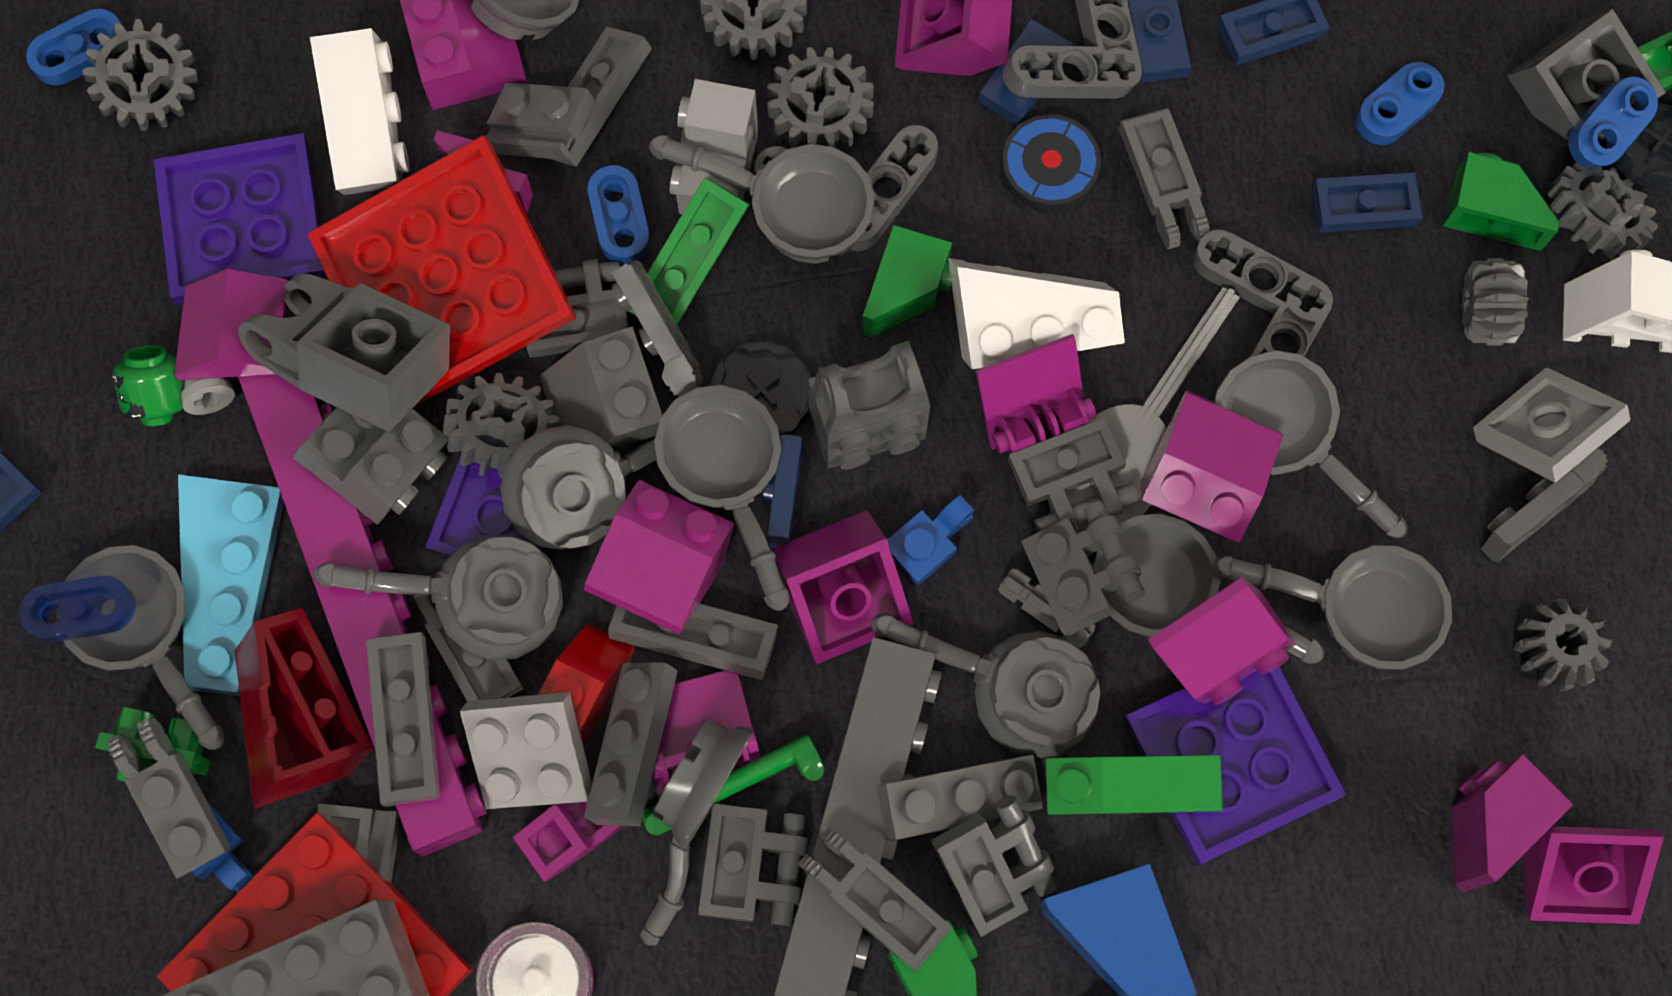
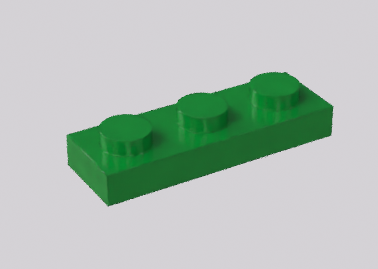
(695, 245)

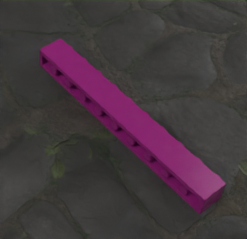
(339, 533)

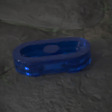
(80, 608)

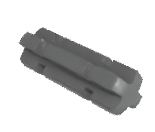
(1017, 586)

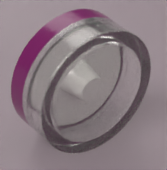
(534, 962)

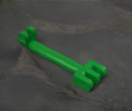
(796, 752)

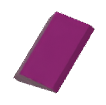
(211, 321)

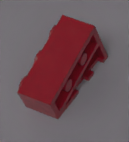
(294, 710)

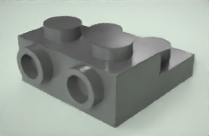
(373, 465)

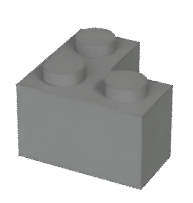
(723, 123)

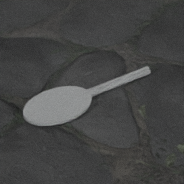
(1138, 427)

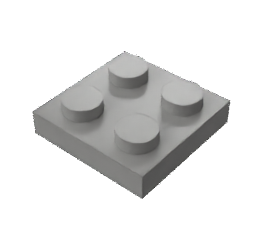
(1551, 424)
(527, 750)

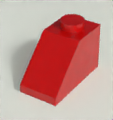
(590, 673)

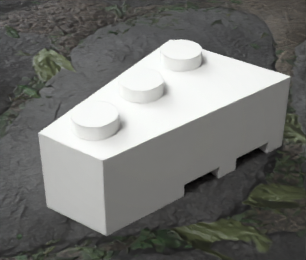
(359, 111)
(1622, 301)
(1017, 310)

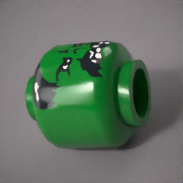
(148, 385)

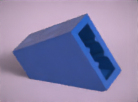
(1123, 934)

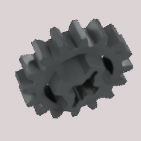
(771, 24)
(122, 71)
(801, 87)
(1602, 210)
(499, 425)

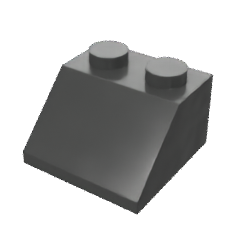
(1577, 68)
(605, 390)

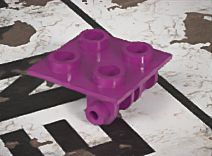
(1033, 395)
(691, 704)

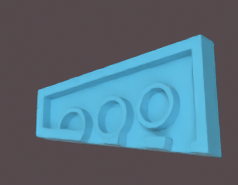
(225, 570)

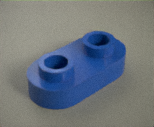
(69, 43)
(1402, 100)
(1615, 119)
(621, 217)

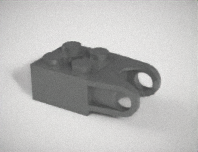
(352, 348)
(869, 408)

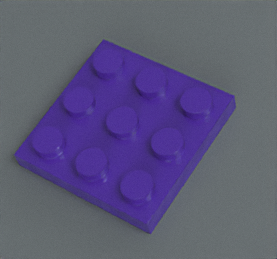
(238, 211)
(1267, 755)

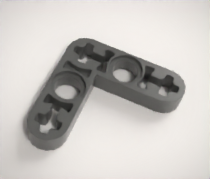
(1092, 59)
(917, 170)
(1287, 315)

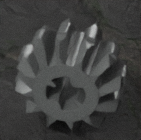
(1494, 302)
(1572, 628)

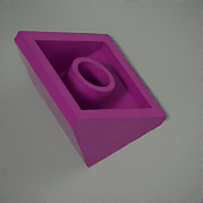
(1590, 874)

